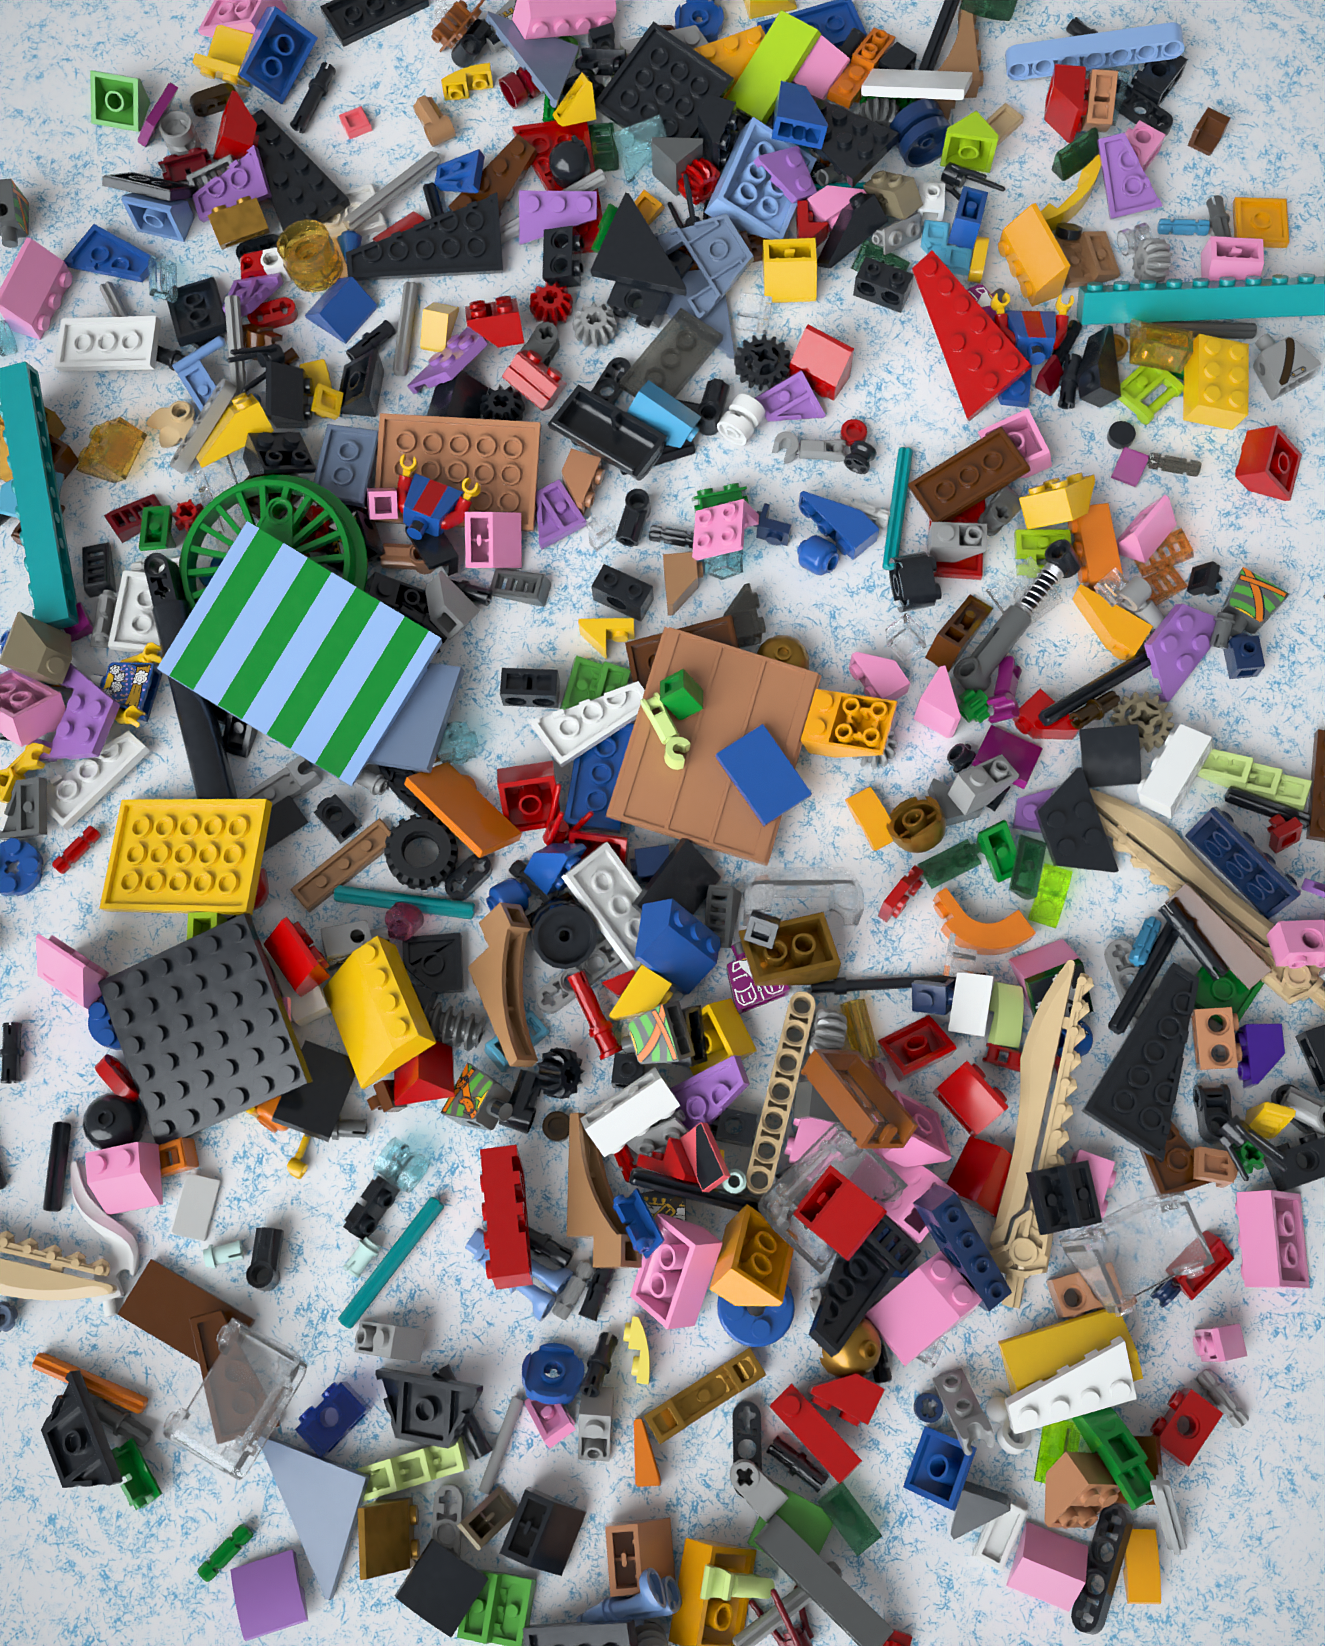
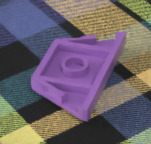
(447, 364)
(1178, 647)

